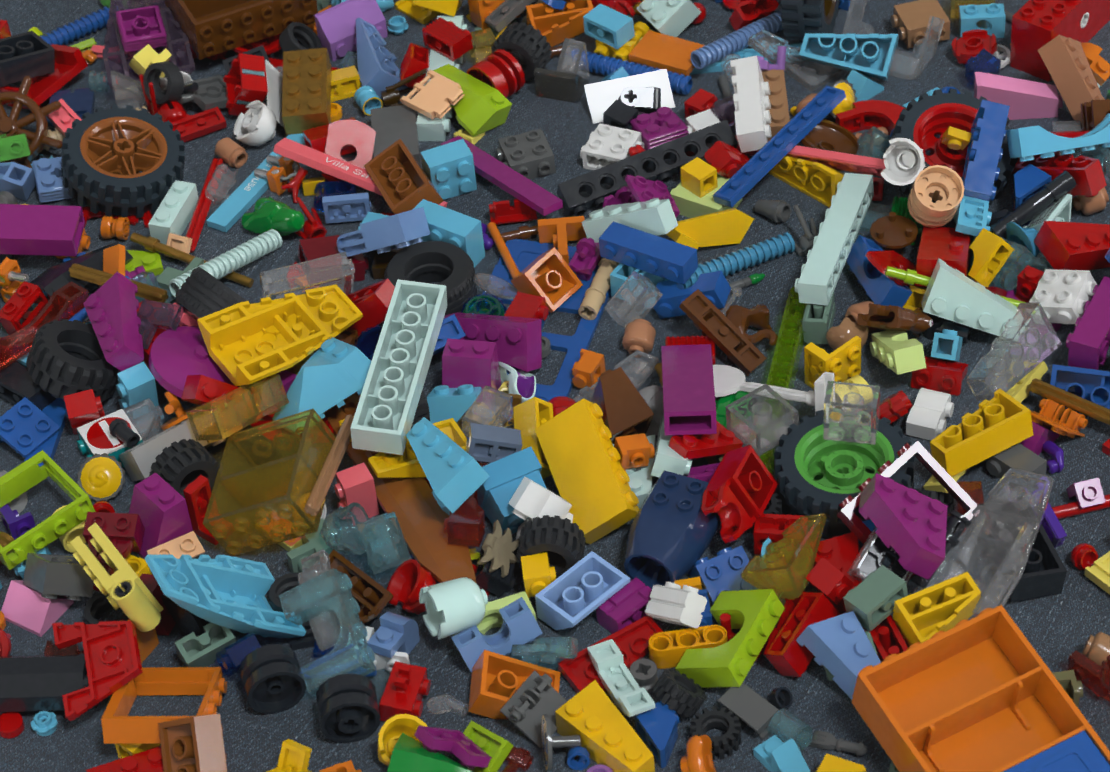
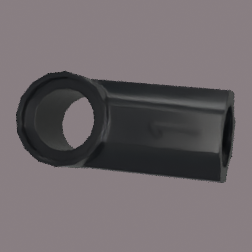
(941, 323)

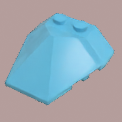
(326, 379)

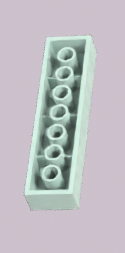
(399, 367)

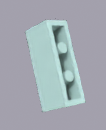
(174, 211)

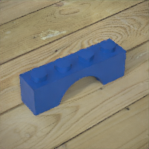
(877, 285)

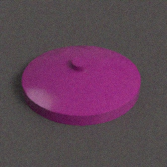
(182, 354)

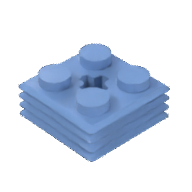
(49, 179)

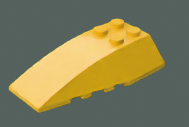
(276, 333)

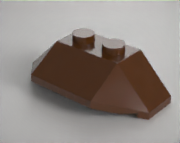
(367, 592)

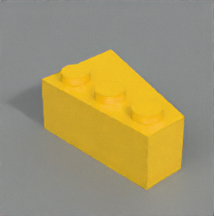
(936, 608)

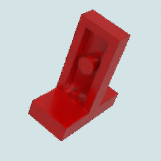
(197, 499)

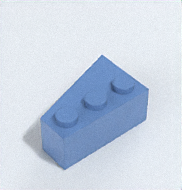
(841, 648)

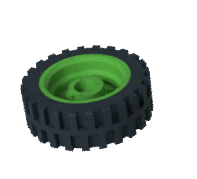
(821, 473)

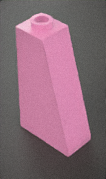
(1025, 97)

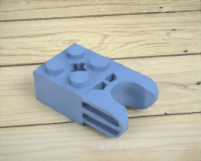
(386, 233)

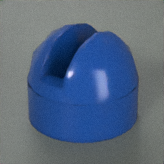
(583, 758)

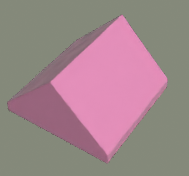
(31, 611)

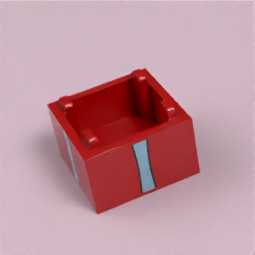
(245, 83)

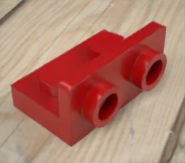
(940, 376)

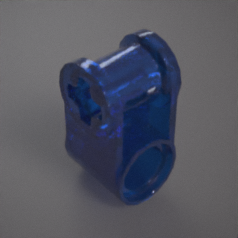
(331, 189)

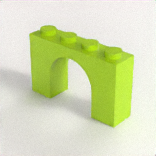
(729, 663)

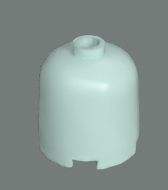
(453, 606)

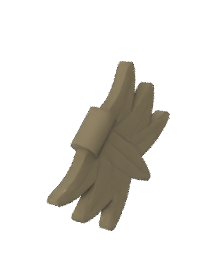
(499, 549)

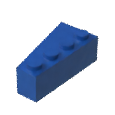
(985, 150)

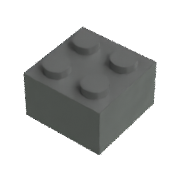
(57, 576)

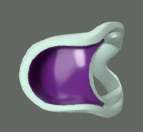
(519, 381)

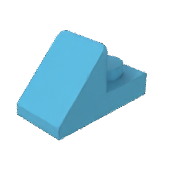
(780, 756)

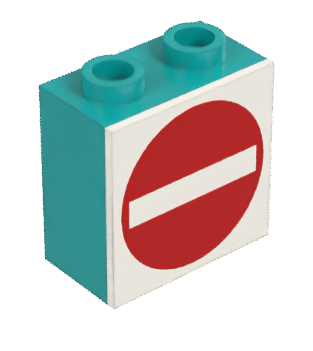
(96, 436)

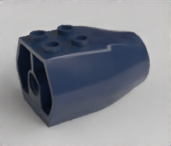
(669, 531)

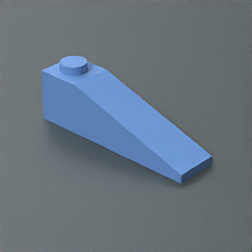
(375, 62)

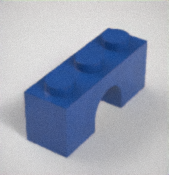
(711, 284)

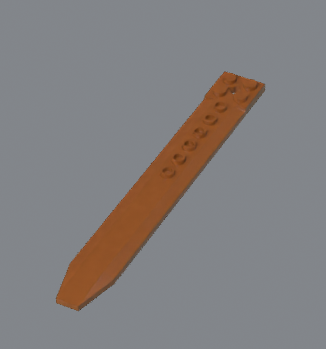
(415, 509)

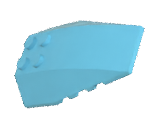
(223, 592)

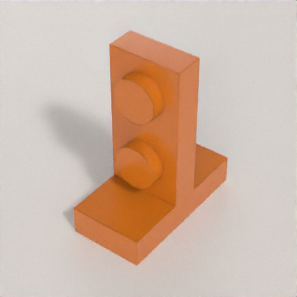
(560, 232)

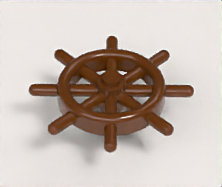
(12, 126)

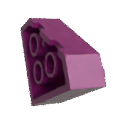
(907, 522)

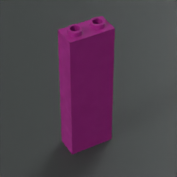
(40, 229)
(688, 390)

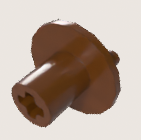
(894, 232)

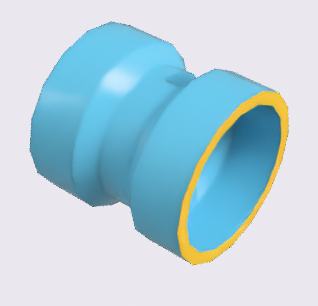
(367, 99)

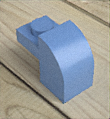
(394, 635)

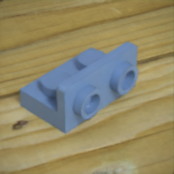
(346, 207)

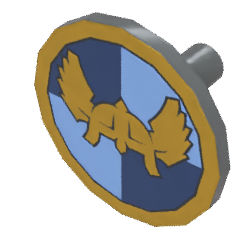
(558, 742)

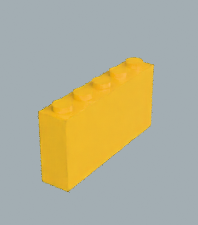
(588, 469)

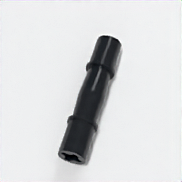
(1036, 203)

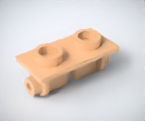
(183, 545)

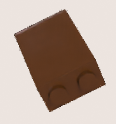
(621, 404)

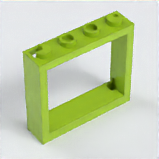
(22, 479)

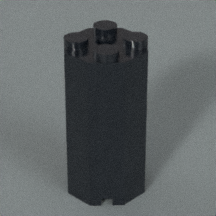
(40, 681)

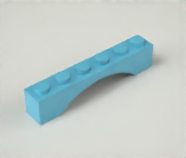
(1035, 140)

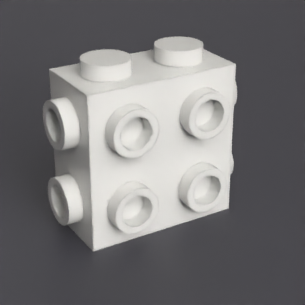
(608, 146)
(1064, 294)

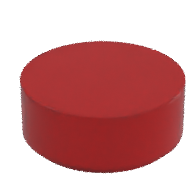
(11, 725)

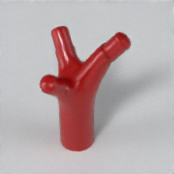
(295, 183)

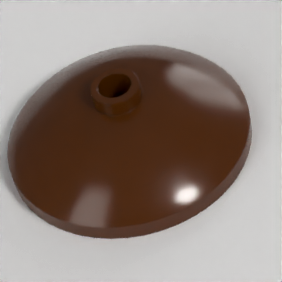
(831, 137)

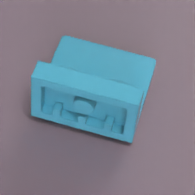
(972, 218)

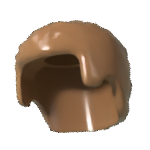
(844, 332)

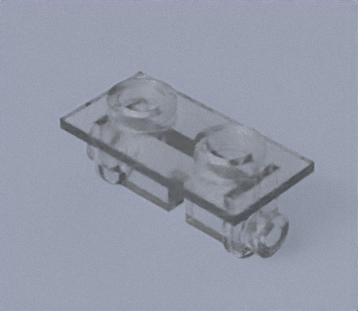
(220, 184)

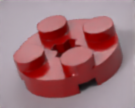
(972, 43)

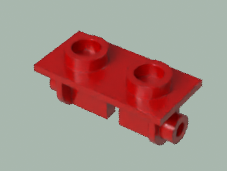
(503, 213)

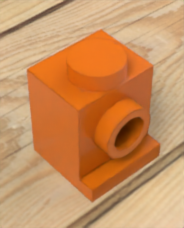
(588, 368)
(634, 450)

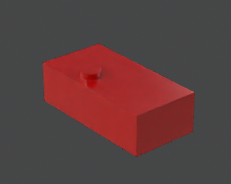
(943, 244)

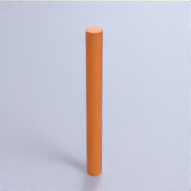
(503, 250)

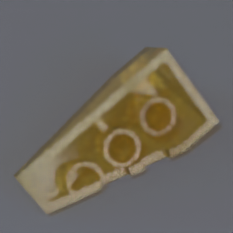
(788, 559)

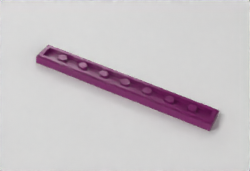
(512, 181)

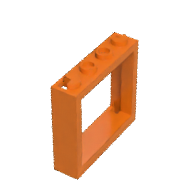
(125, 729)

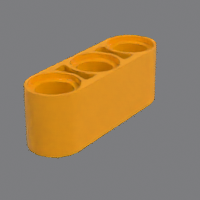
(669, 646)

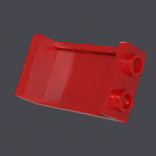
(68, 64)

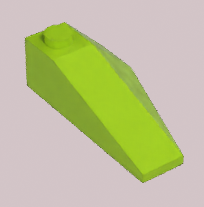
(481, 105)

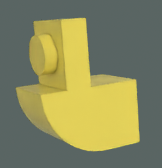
(146, 57)

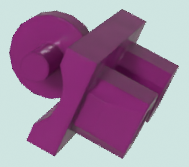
(585, 258)

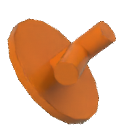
(176, 407)

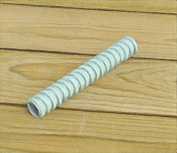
(235, 258)

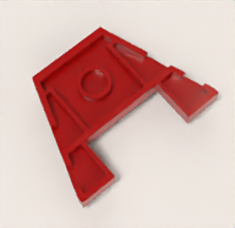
(110, 660)

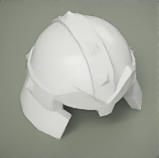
(902, 162)

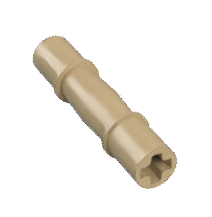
(596, 294)

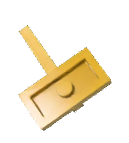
(712, 229)

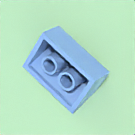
(579, 592)

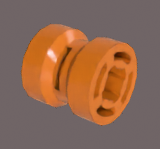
(115, 228)

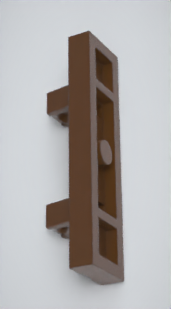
(722, 332)

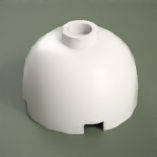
(256, 125)

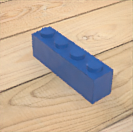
(648, 252)

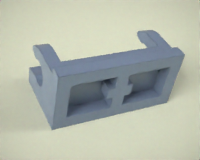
(492, 442)

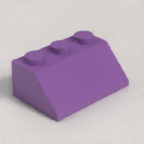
(338, 25)

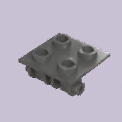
(530, 703)

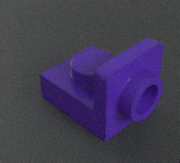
(16, 524)

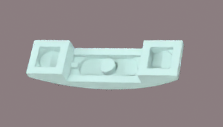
(618, 679)

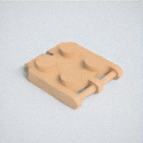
(434, 97)

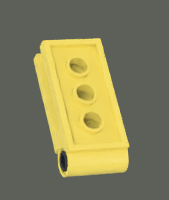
(124, 585)

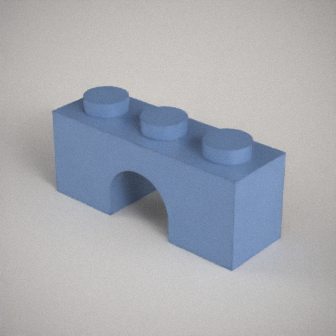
(517, 629)

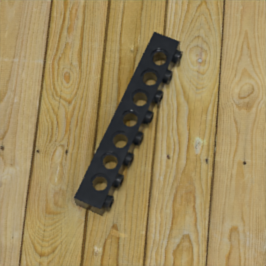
(653, 158)

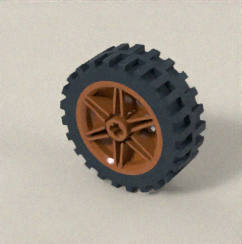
(110, 149)

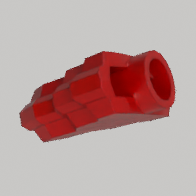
(895, 406)

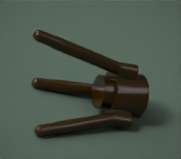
(391, 95)

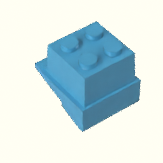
(503, 482)

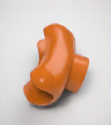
(698, 755)

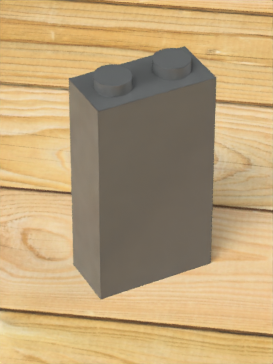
(395, 124)

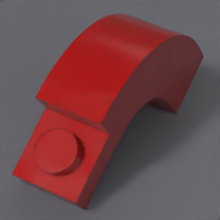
(869, 114)

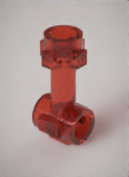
(518, 759)

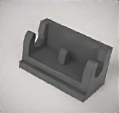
(749, 708)

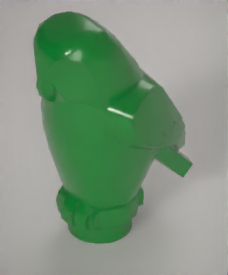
(273, 215)

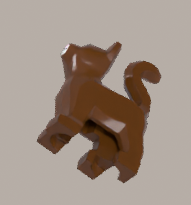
(757, 317)
(896, 319)

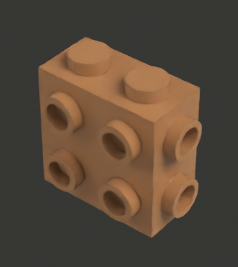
(913, 18)

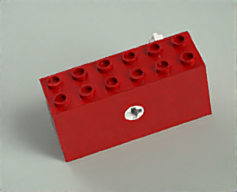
(1044, 20)

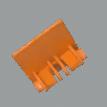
(1061, 421)

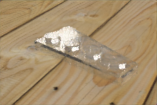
(807, 73)

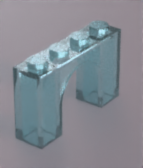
(331, 594)

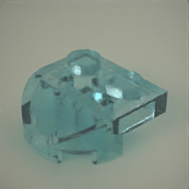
(547, 650)

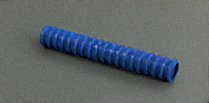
(78, 28)
(607, 65)

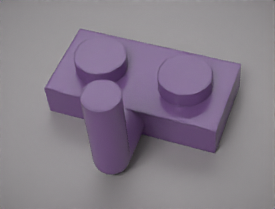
(780, 64)

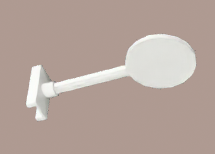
(731, 379)

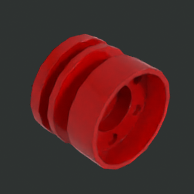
(500, 71)

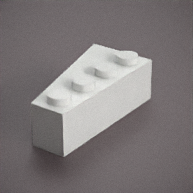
(751, 104)

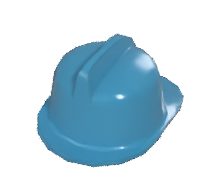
(1022, 236)

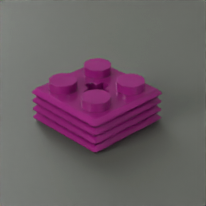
(141, 27)
(659, 127)

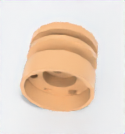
(940, 185)

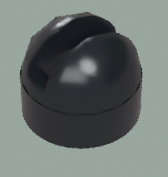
(780, 698)

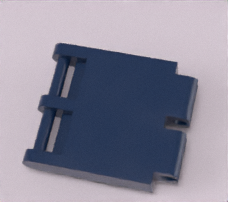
(80, 101)

